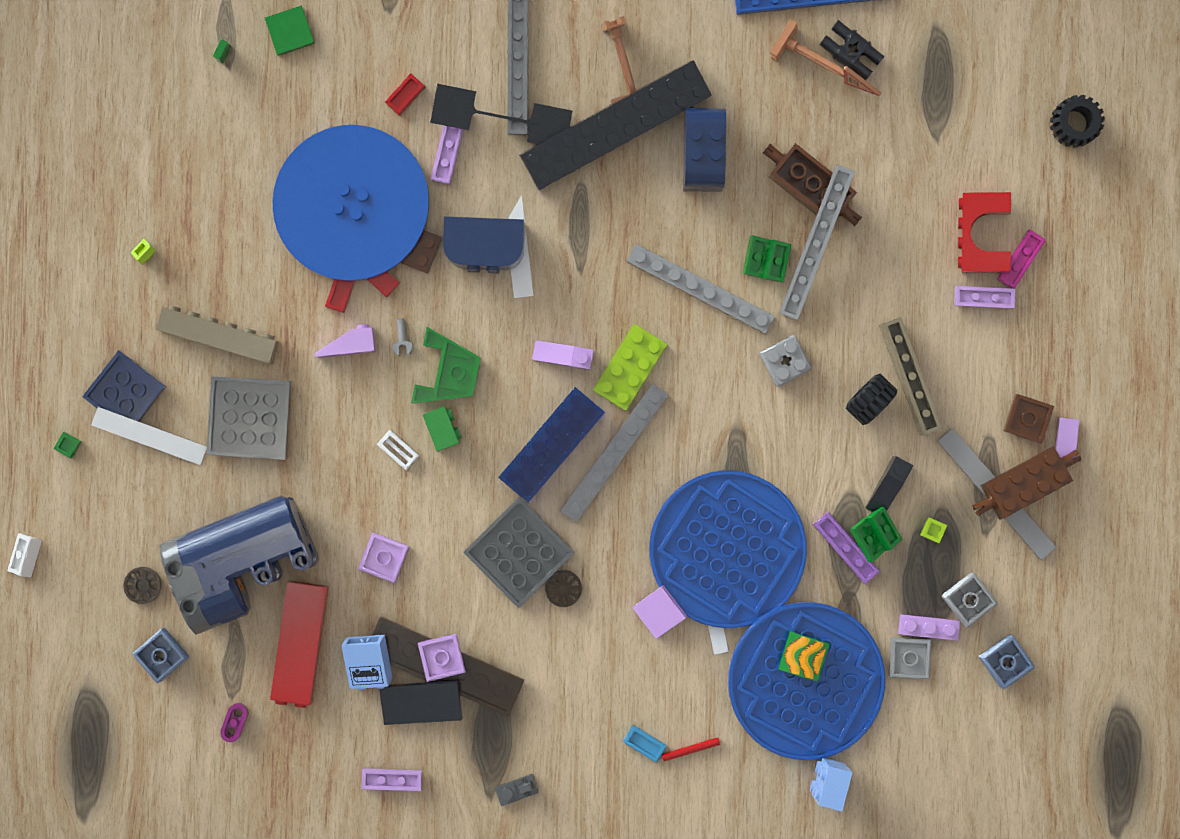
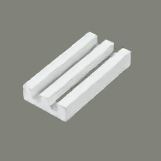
(402, 443)

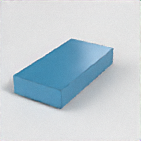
(644, 743)

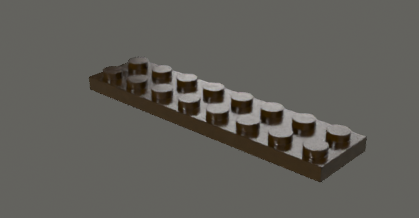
(479, 683)

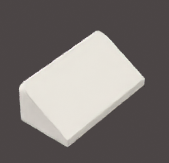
(24, 555)

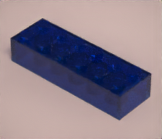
(551, 445)

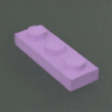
(984, 297)
(929, 627)
(391, 779)

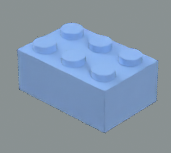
(831, 783)

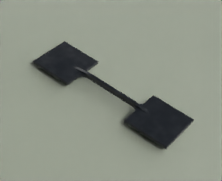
(456, 107)

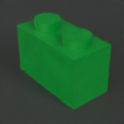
(441, 428)

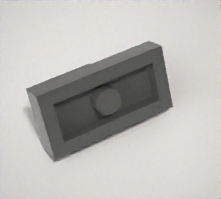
(516, 789)

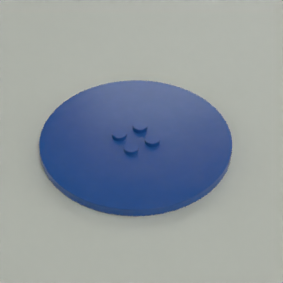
(350, 202)
(728, 548)
(795, 713)

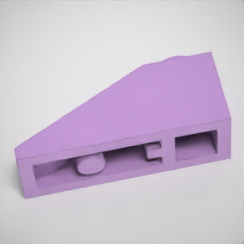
(353, 342)
(563, 355)

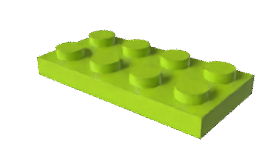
(629, 367)

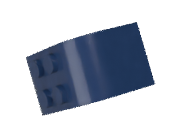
(704, 149)
(484, 243)

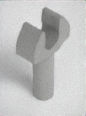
(402, 338)

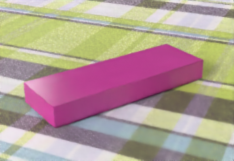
(1022, 258)

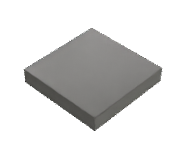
(909, 658)

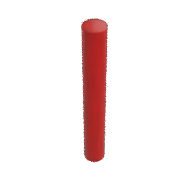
(690, 749)

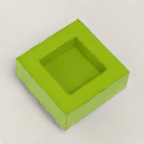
(143, 251)
(933, 530)

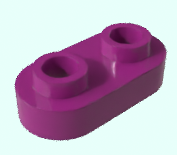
(234, 721)

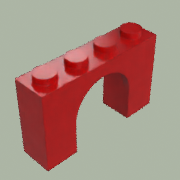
(973, 207)

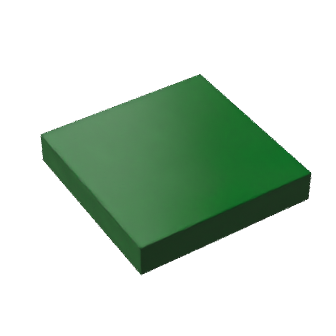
(289, 30)

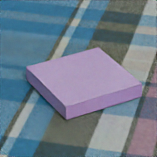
(383, 557)
(659, 611)
(441, 657)

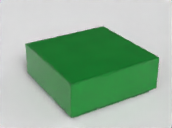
(222, 51)
(67, 445)

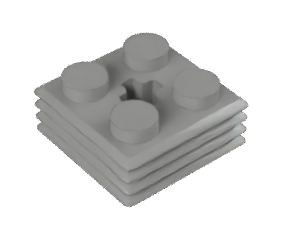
(782, 373)
(982, 599)

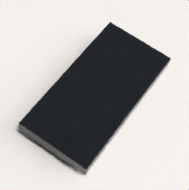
(421, 702)

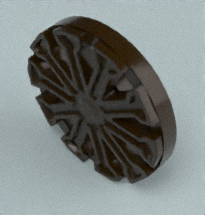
(142, 585)
(563, 588)

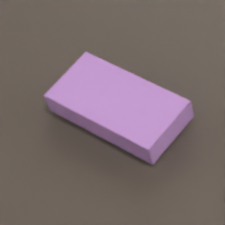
(1066, 436)

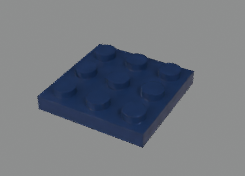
(124, 388)

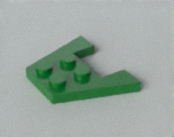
(455, 373)

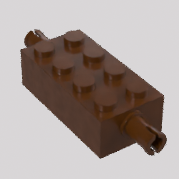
(806, 180)
(1026, 483)

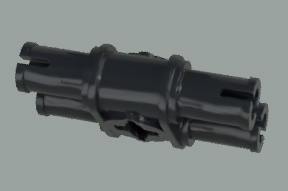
(851, 39)

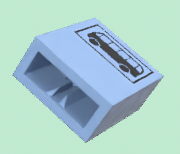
(367, 662)

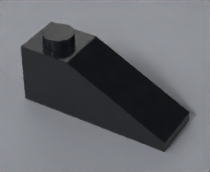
(889, 484)

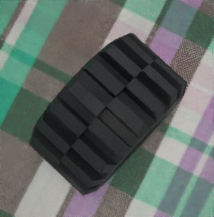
(1088, 110)
(871, 399)

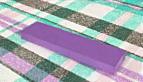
(846, 547)

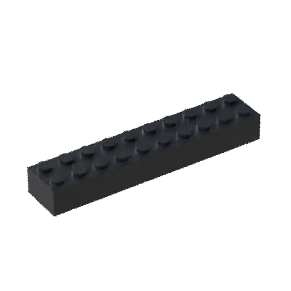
(615, 125)

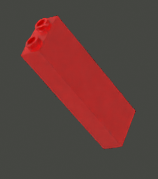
(299, 643)

